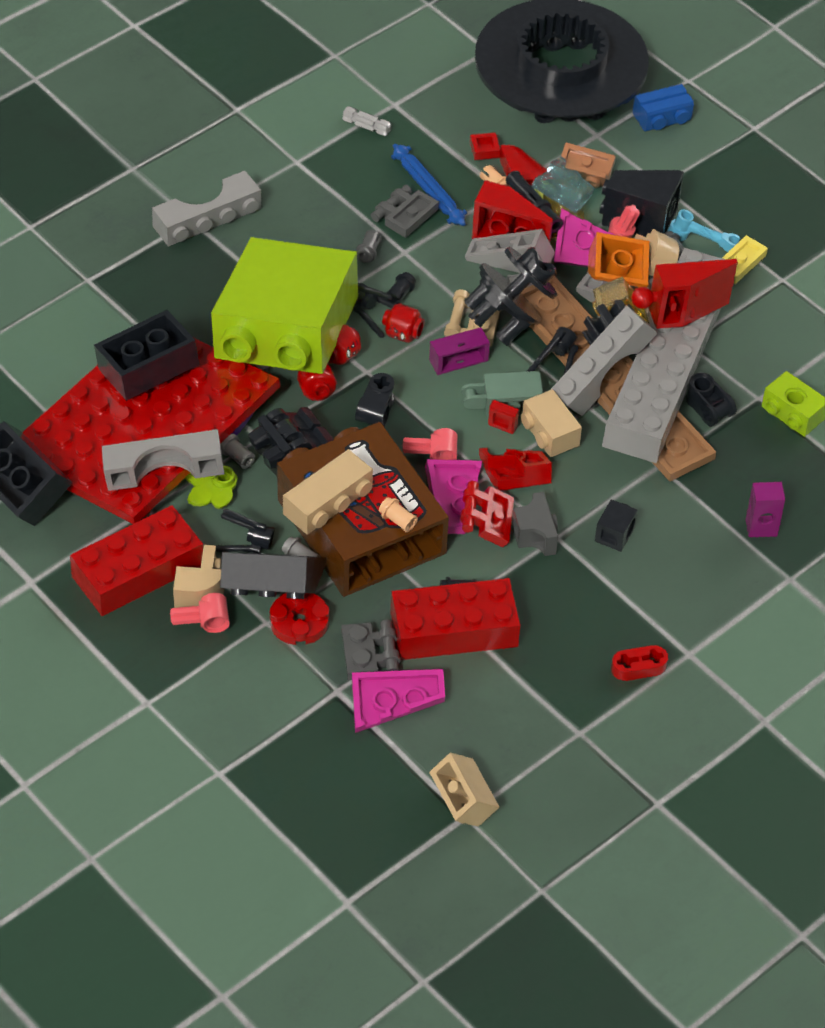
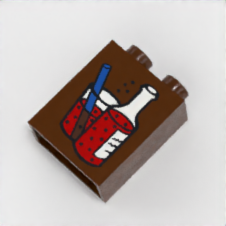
(359, 542)

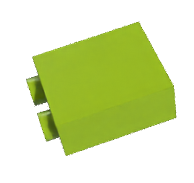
(285, 305)

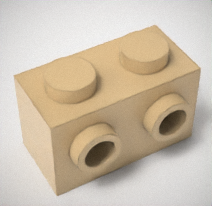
(551, 423)
(464, 789)

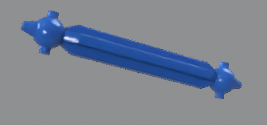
(429, 184)

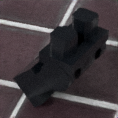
(286, 433)

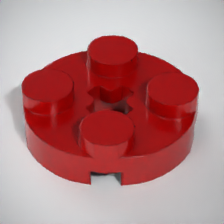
(308, 630)

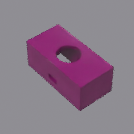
(445, 351)
(765, 498)

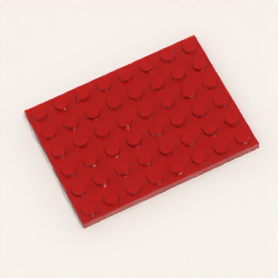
(95, 414)

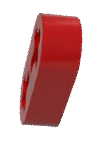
(639, 663)

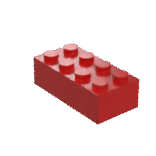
(136, 560)
(455, 619)

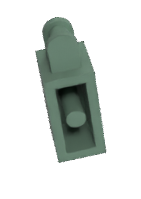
(506, 388)

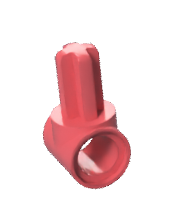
(624, 224)
(440, 446)
(210, 613)

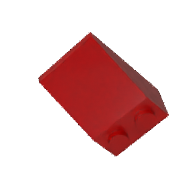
(505, 211)

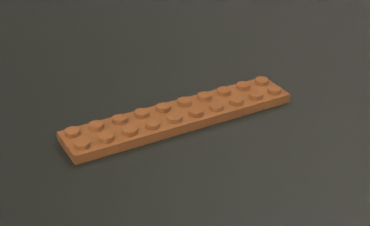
(684, 445)

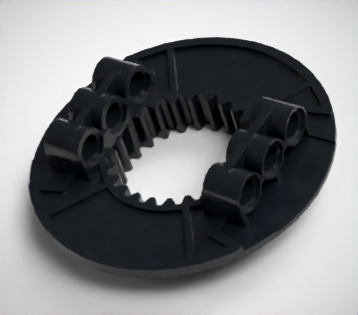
(523, 83)

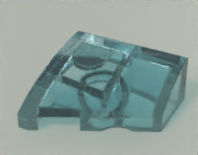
(564, 185)

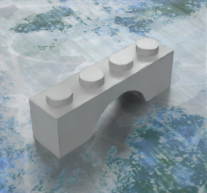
(179, 221)
(623, 336)
(129, 461)

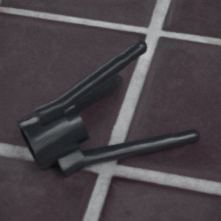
(366, 300)
(561, 344)
(259, 534)

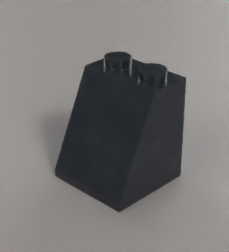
(651, 191)

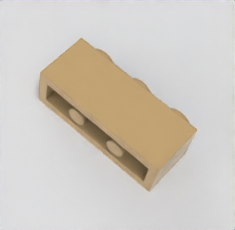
(328, 492)

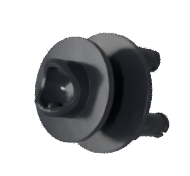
(499, 294)

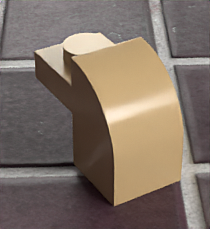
(661, 249)
(195, 583)

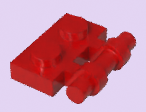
(495, 516)

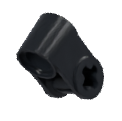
(708, 399)
(376, 400)

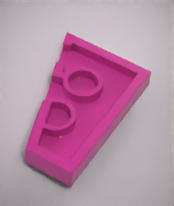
(394, 694)

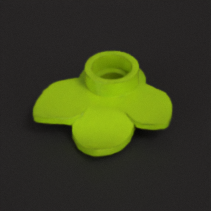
(213, 489)

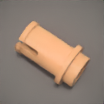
(493, 175)
(399, 515)

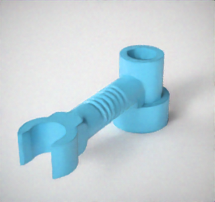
(684, 225)

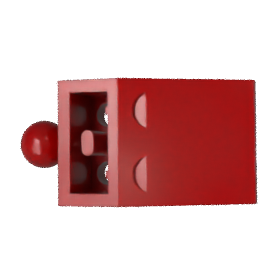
(686, 291)

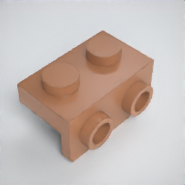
(591, 164)

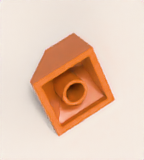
(617, 257)

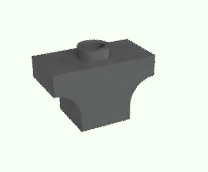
(536, 525)

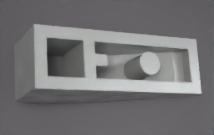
(492, 248)

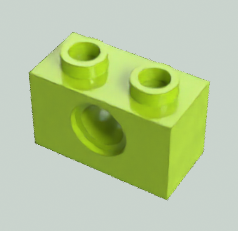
(794, 403)

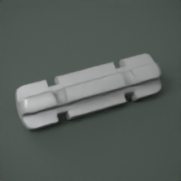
(366, 121)

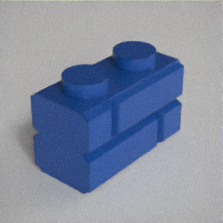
(663, 107)

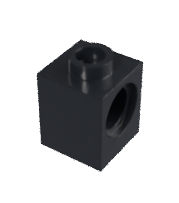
(616, 525)

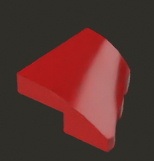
(515, 159)
(516, 468)

